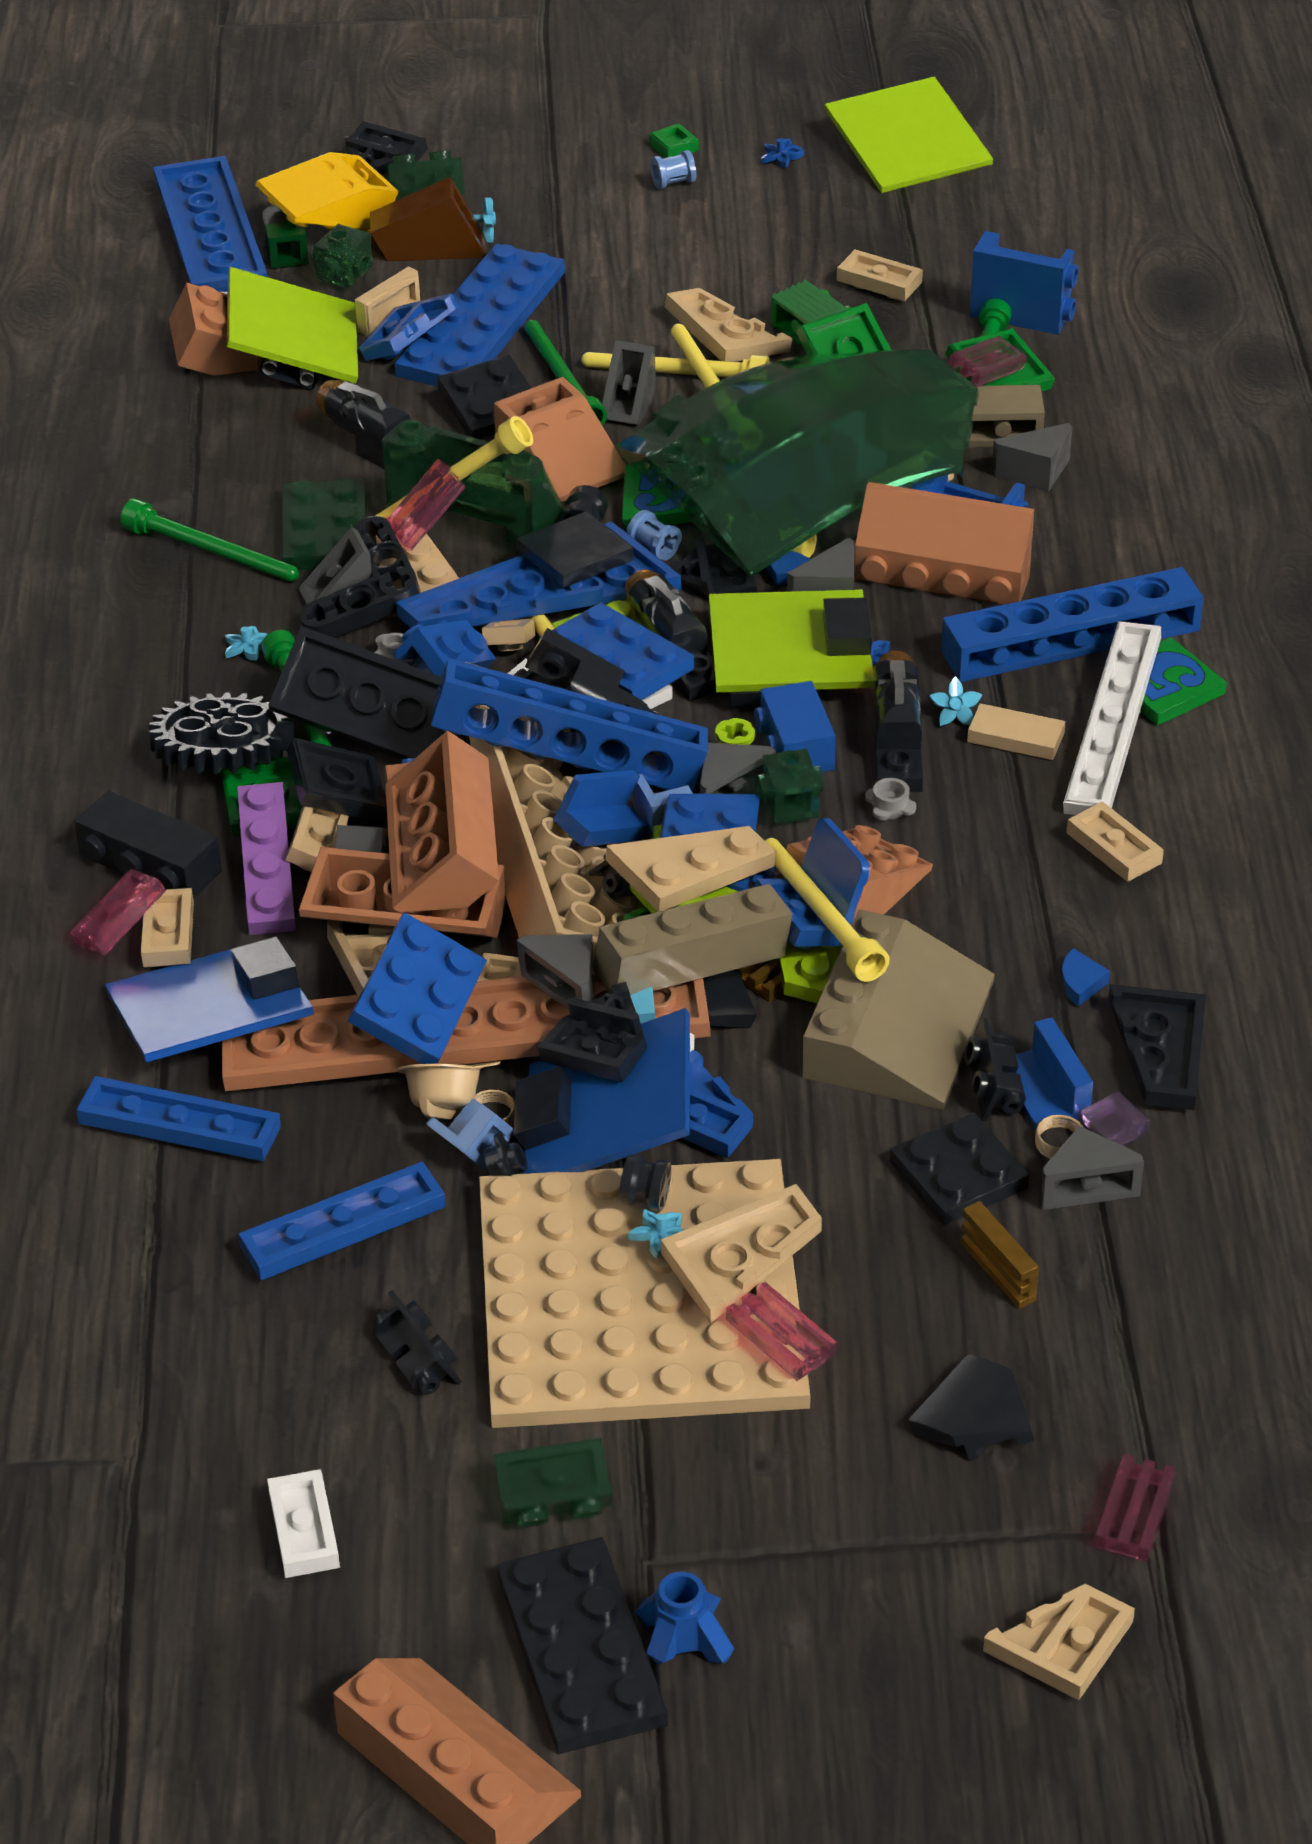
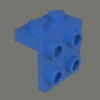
(837, 871)

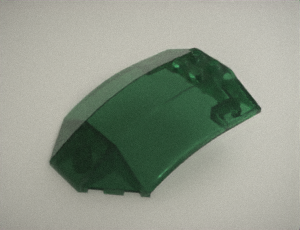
(797, 442)

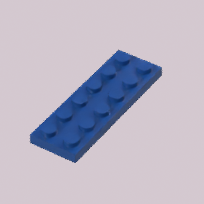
(208, 221)
(490, 311)

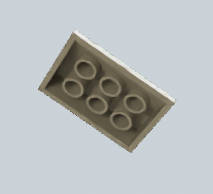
(903, 1029)

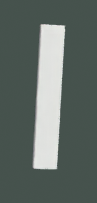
(1113, 717)

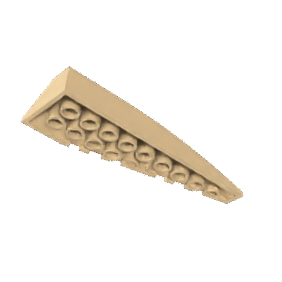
(542, 863)

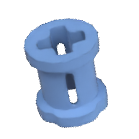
(673, 169)
(654, 534)

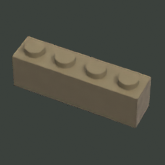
(1006, 412)
(693, 940)

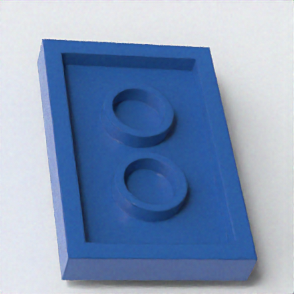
(645, 656)
(417, 990)

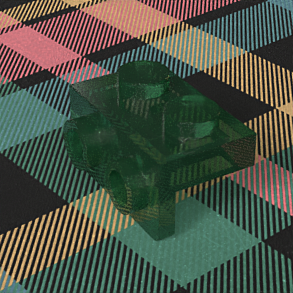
(411, 175)
(553, 1482)

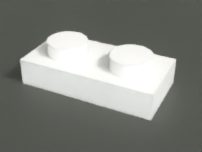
(303, 1523)

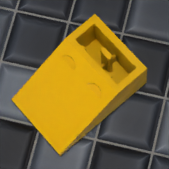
(329, 191)

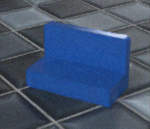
(597, 810)
(1052, 1076)

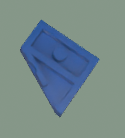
(405, 325)
(716, 1116)

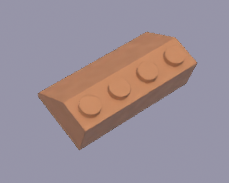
(944, 544)
(441, 829)
(357, 890)
(449, 1753)

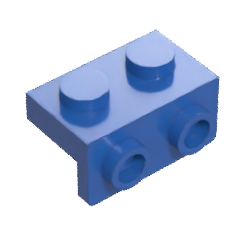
(444, 641)

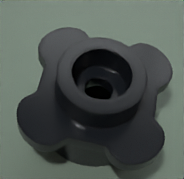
(505, 1157)

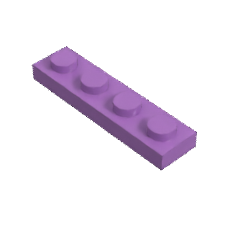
(264, 855)

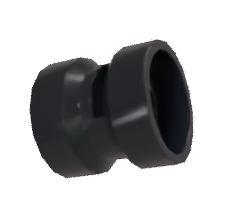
(584, 499)

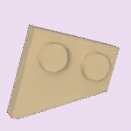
(1064, 1639)

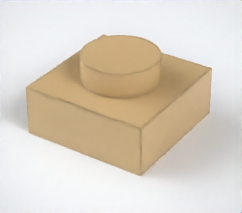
(509, 634)

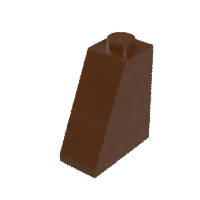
(427, 226)

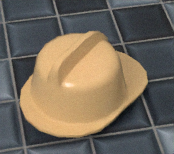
(443, 1088)

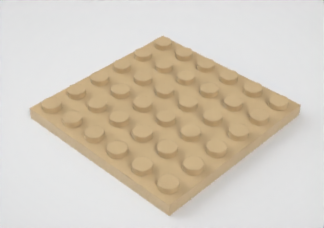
(602, 1326)

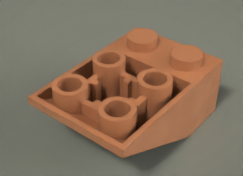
(200, 333)
(564, 435)
(892, 868)

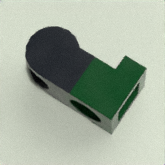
(283, 241)

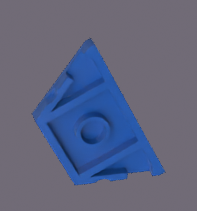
(710, 812)

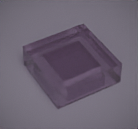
(1114, 1119)

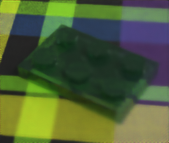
(318, 517)

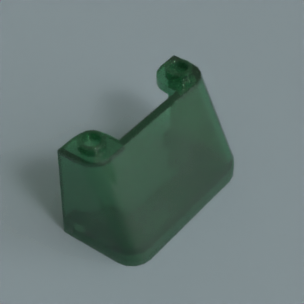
(505, 491)

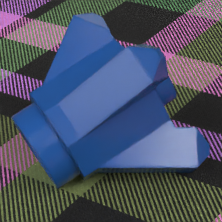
(683, 1620)

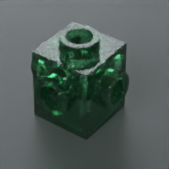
(343, 255)
(790, 785)

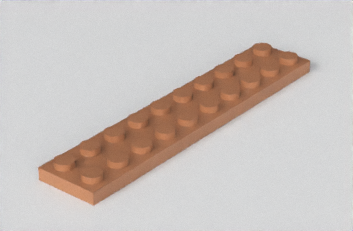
(498, 1023)

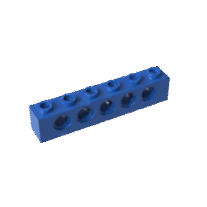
(1067, 623)
(555, 709)

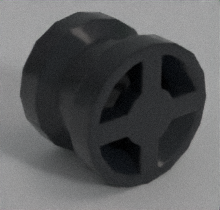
(645, 1182)

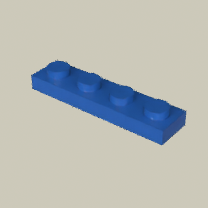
(179, 1118)
(341, 1220)

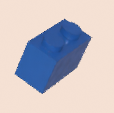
(797, 720)

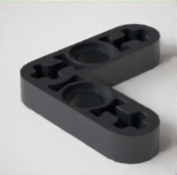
(377, 589)

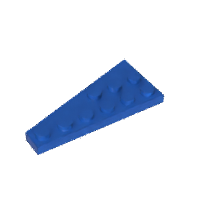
(523, 590)

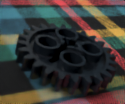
(220, 733)

